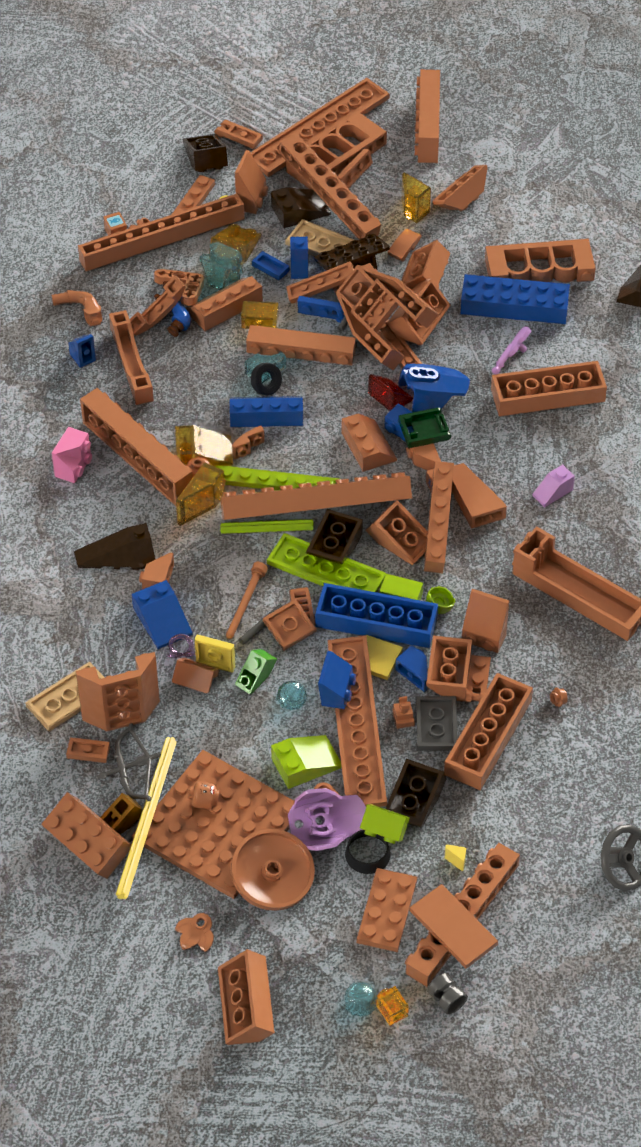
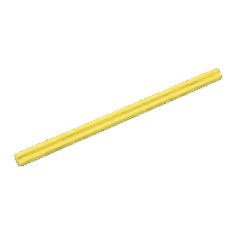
(145, 819)

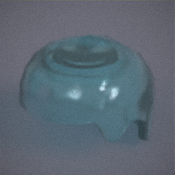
(291, 695)
(360, 999)

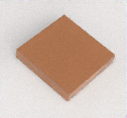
(289, 624)

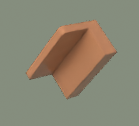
(194, 675)

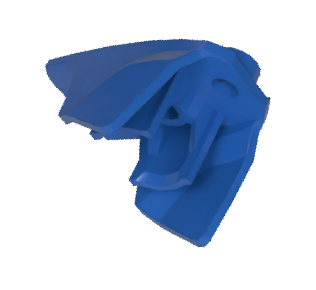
(432, 385)

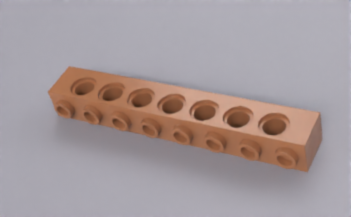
(329, 187)
(501, 857)

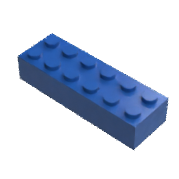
(514, 299)
(376, 615)

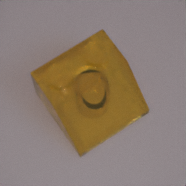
(415, 198)

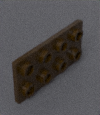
(357, 252)

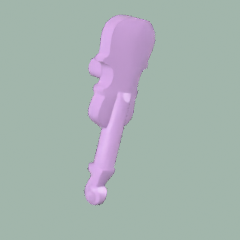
(512, 348)

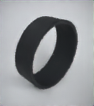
(366, 868)

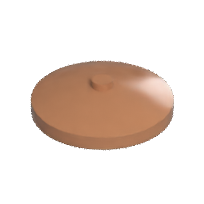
(272, 869)

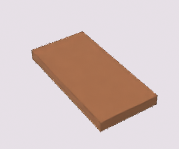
(453, 926)

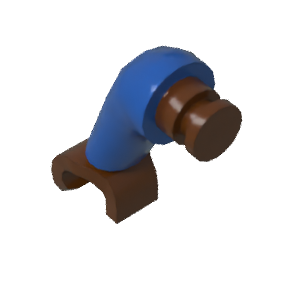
(181, 318)

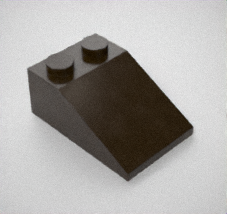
(206, 152)
(296, 204)
(336, 537)
(416, 792)

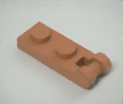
(238, 134)
(477, 678)

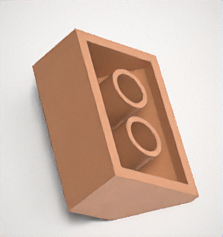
(425, 264)
(366, 442)
(449, 666)

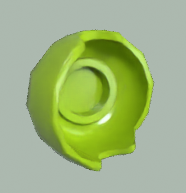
(442, 597)

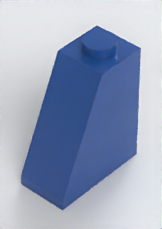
(299, 257)

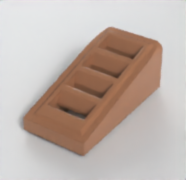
(303, 596)

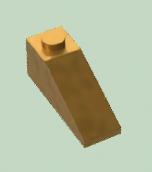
(122, 813)

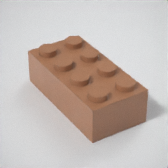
(87, 835)

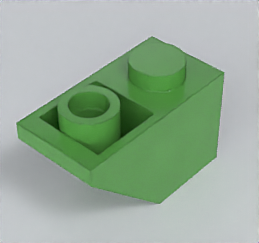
(255, 670)

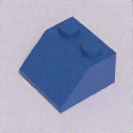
(336, 681)

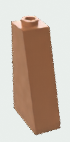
(475, 498)

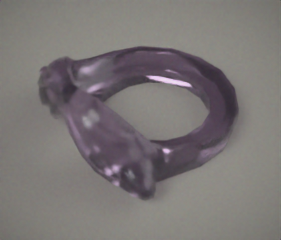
(174, 654)

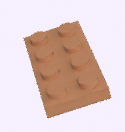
(387, 910)

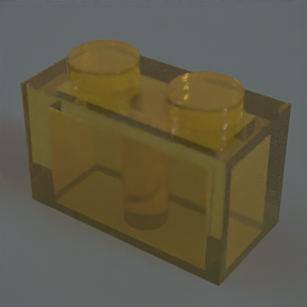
(259, 314)

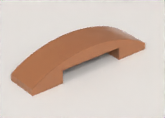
(159, 308)

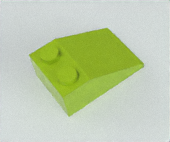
(304, 759)

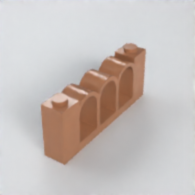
(358, 127)
(578, 249)

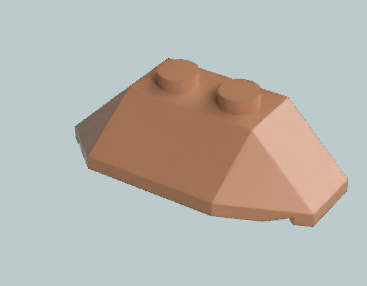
(463, 190)

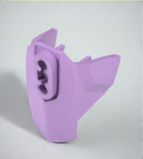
(339, 816)

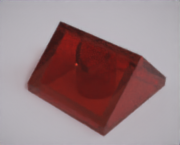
(387, 392)

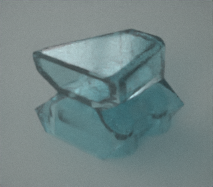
(221, 265)

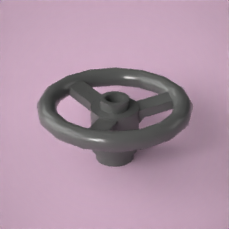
(621, 857)

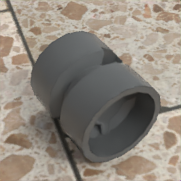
(447, 993)

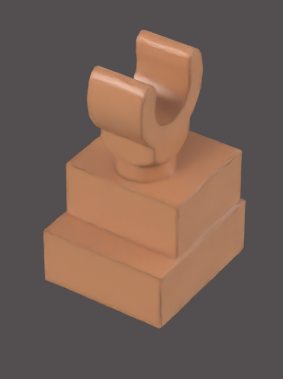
(403, 713)

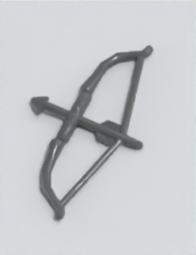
(140, 761)

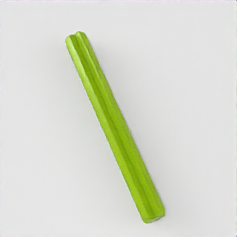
(266, 526)

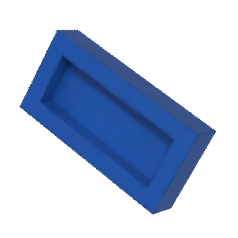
(270, 265)

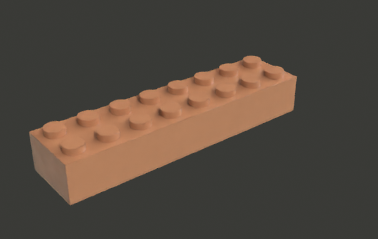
(135, 444)

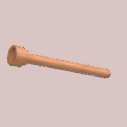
(258, 571)

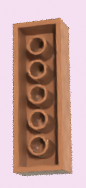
(427, 116)
(548, 388)
(488, 731)

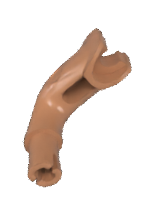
(92, 309)

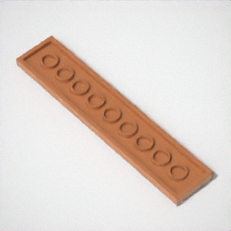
(359, 98)
(358, 727)

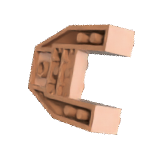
(370, 300)

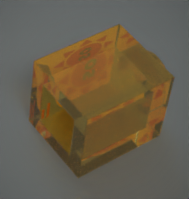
(392, 1005)

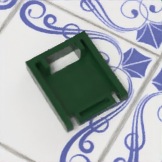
(428, 427)

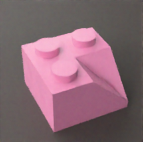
(71, 455)

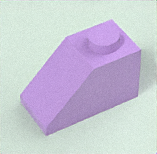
(554, 486)

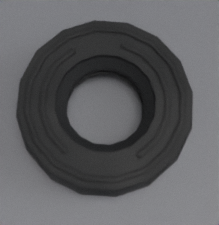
(276, 378)

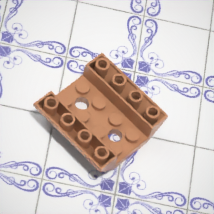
(112, 708)

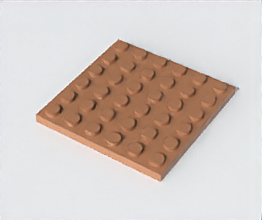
(206, 839)

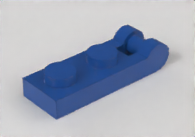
(320, 308)

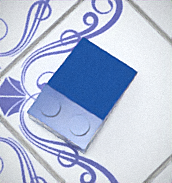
(160, 613)

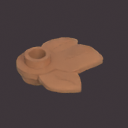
(194, 934)

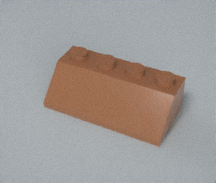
(225, 303)
(406, 327)
(245, 998)

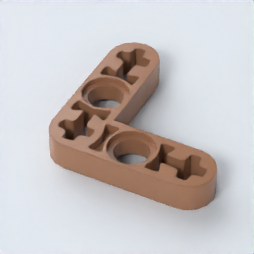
(193, 281)

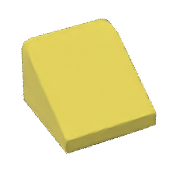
(456, 856)

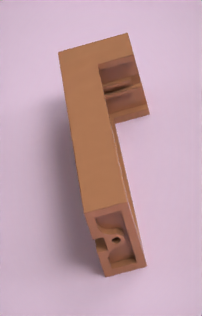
(575, 584)

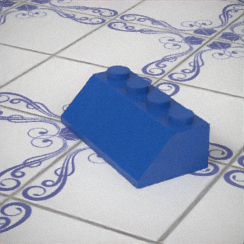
(266, 411)

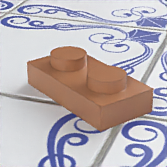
(88, 750)

